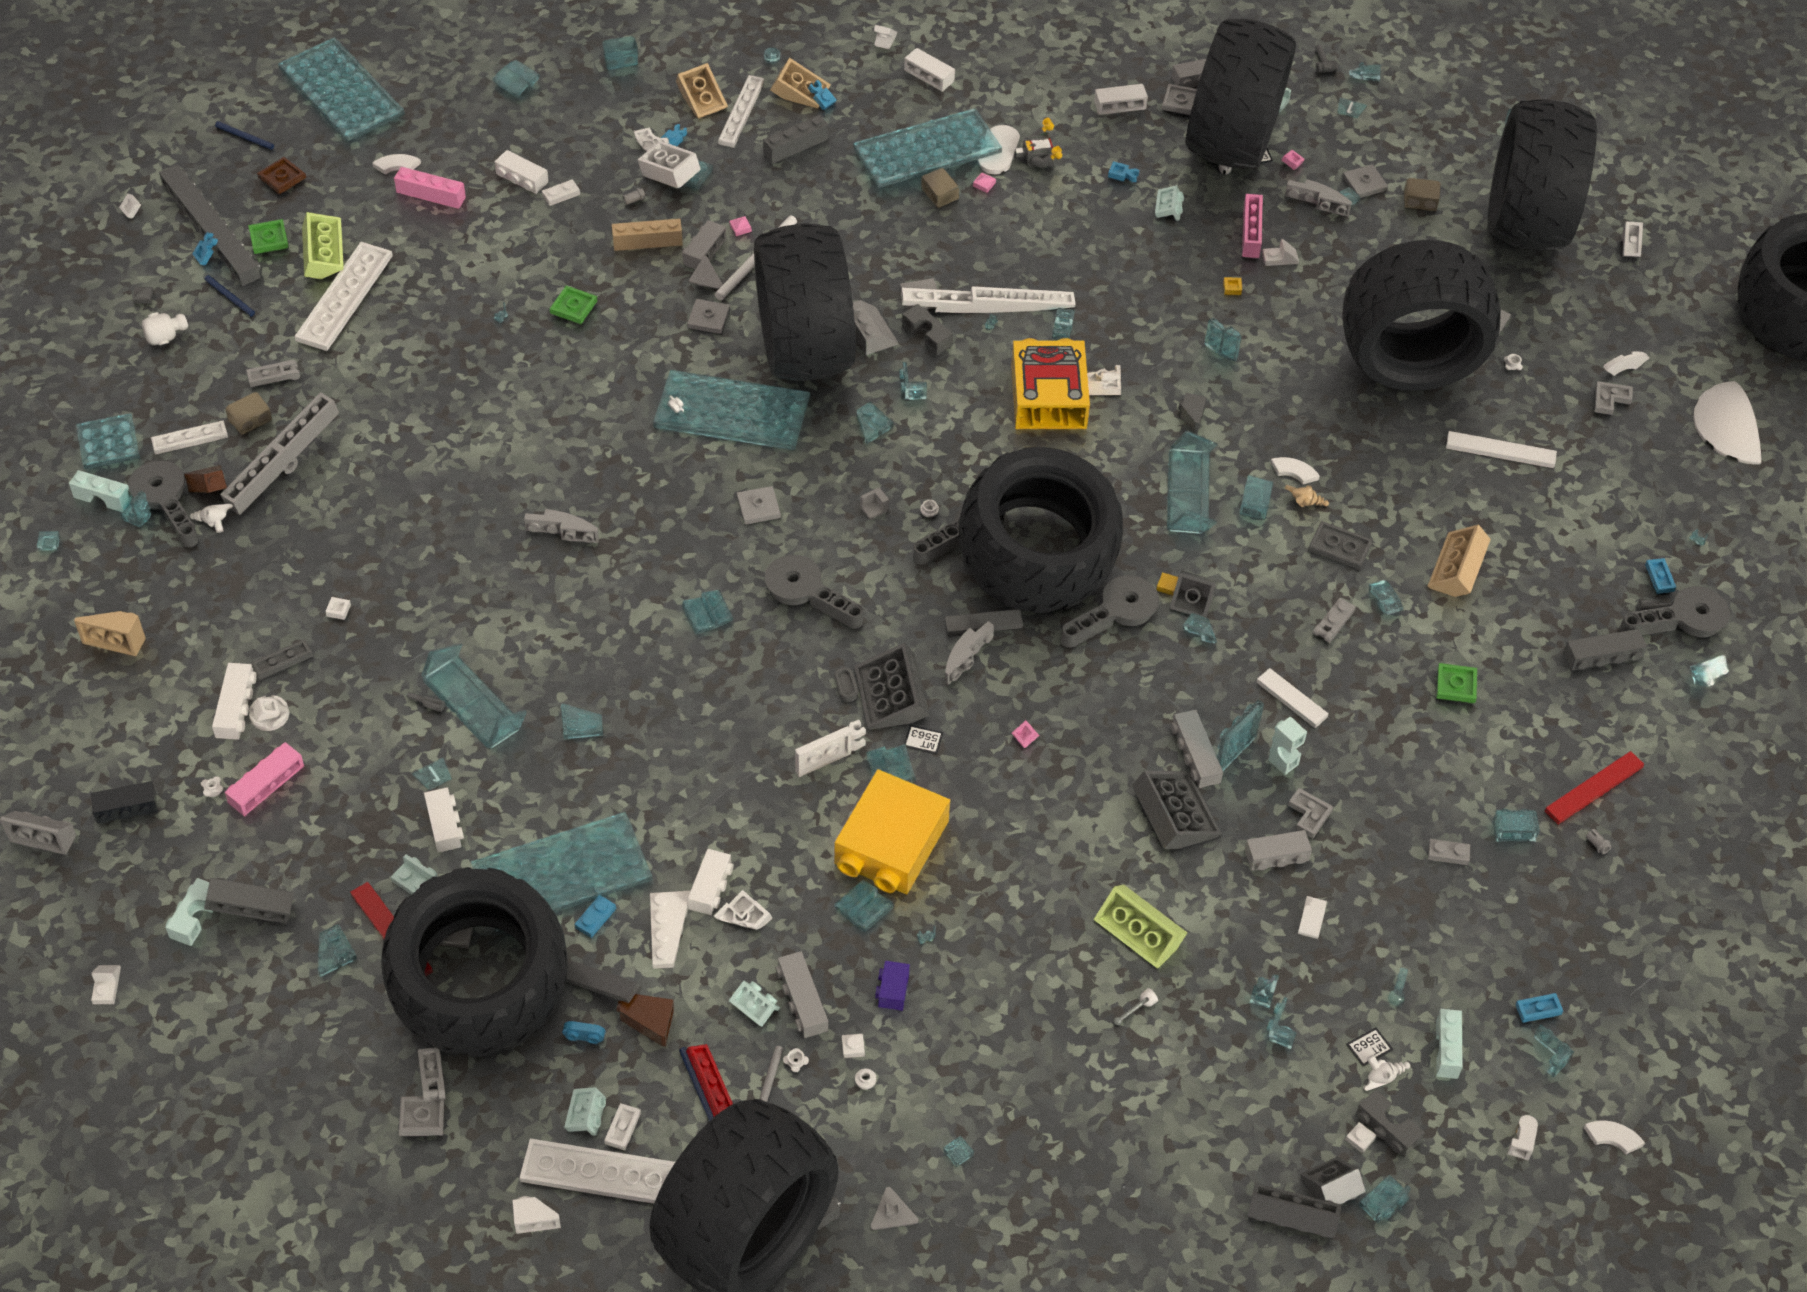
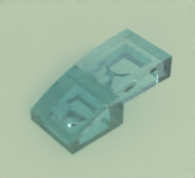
(1063, 323)
(1387, 598)

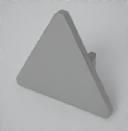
(705, 275)
(892, 1212)

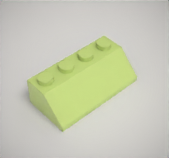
(322, 245)
(1140, 925)

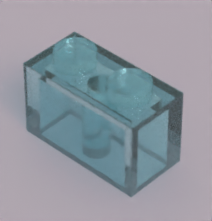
(1516, 825)

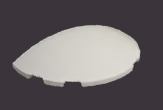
(1728, 422)

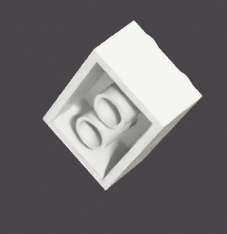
(669, 164)

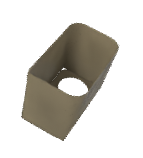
(938, 187)
(1421, 194)
(248, 413)

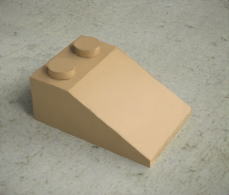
(793, 84)
(701, 91)
(112, 631)

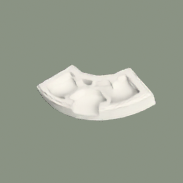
(647, 139)
(394, 162)
(1622, 362)
(1295, 469)
(1615, 1134)

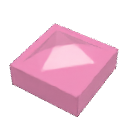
(1293, 159)
(984, 182)
(740, 226)
(1025, 734)

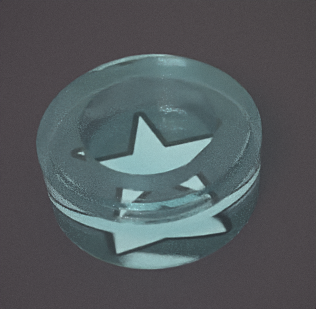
(772, 55)

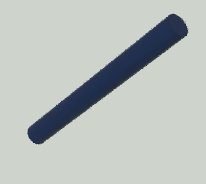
(244, 135)
(229, 295)
(695, 1081)

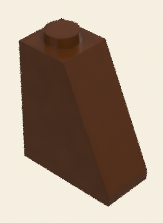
(205, 479)
(648, 1016)

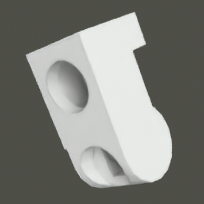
(1526, 1134)

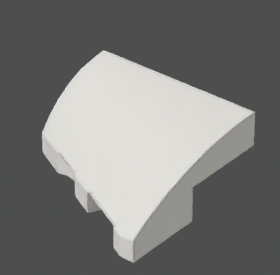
(1105, 382)
(744, 912)

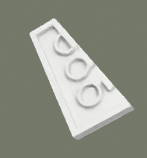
(667, 923)

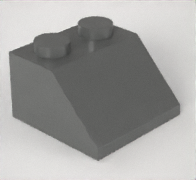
(1193, 594)
(1334, 1181)

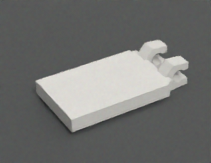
(829, 748)

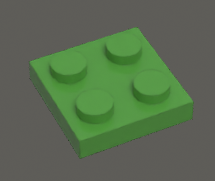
(268, 236)
(573, 304)
(1456, 683)

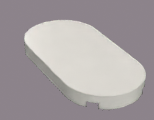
(1009, 140)

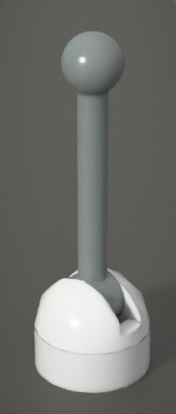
(1147, 999)

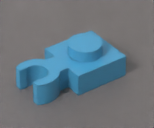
(822, 96)
(675, 137)
(1121, 171)
(203, 250)

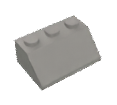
(871, 328)
(38, 831)

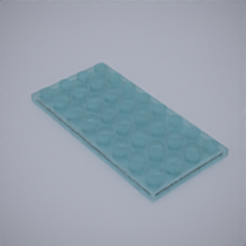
(341, 89)
(927, 147)
(733, 410)
(577, 862)

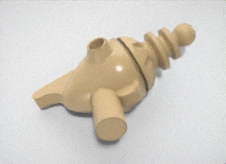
(1306, 496)

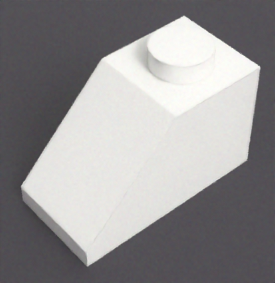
(533, 1215)

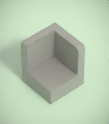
(874, 503)

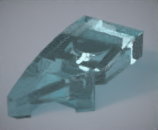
(1367, 72)
(1201, 626)
(1264, 991)

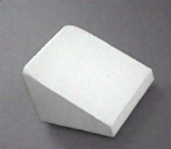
(265, 709)

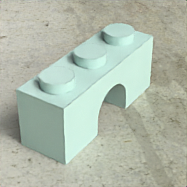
(113, 493)
(1286, 740)
(182, 925)
(1450, 1043)

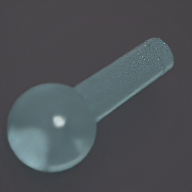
(1396, 996)

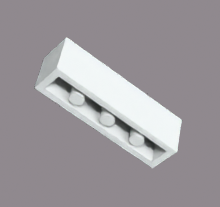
(234, 701)

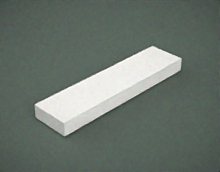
(189, 437)
(1292, 698)

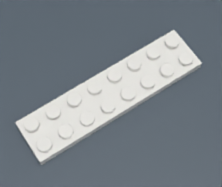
(343, 296)
(594, 1171)

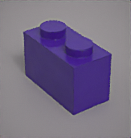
(894, 984)

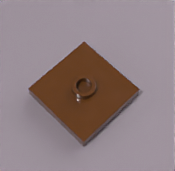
(281, 175)

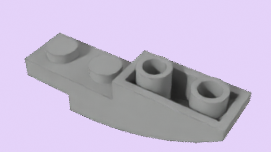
(1322, 195)
(568, 525)
(963, 652)

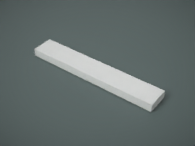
(741, 111)
(1501, 449)

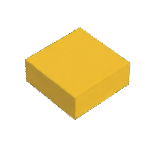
(1232, 286)
(1167, 583)

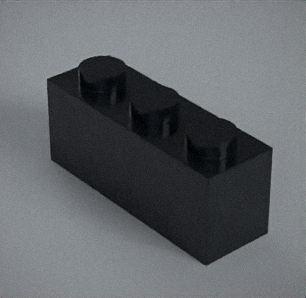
(124, 802)

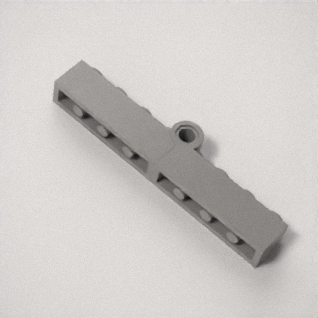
(280, 453)

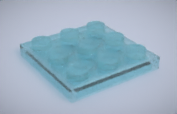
(107, 441)
(1240, 734)

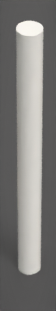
(745, 268)

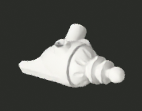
(212, 515)
(1383, 1072)

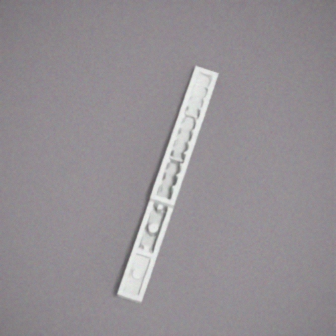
(987, 299)

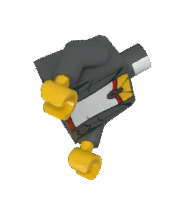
(1039, 148)

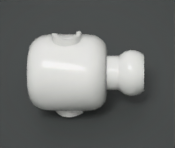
(161, 328)

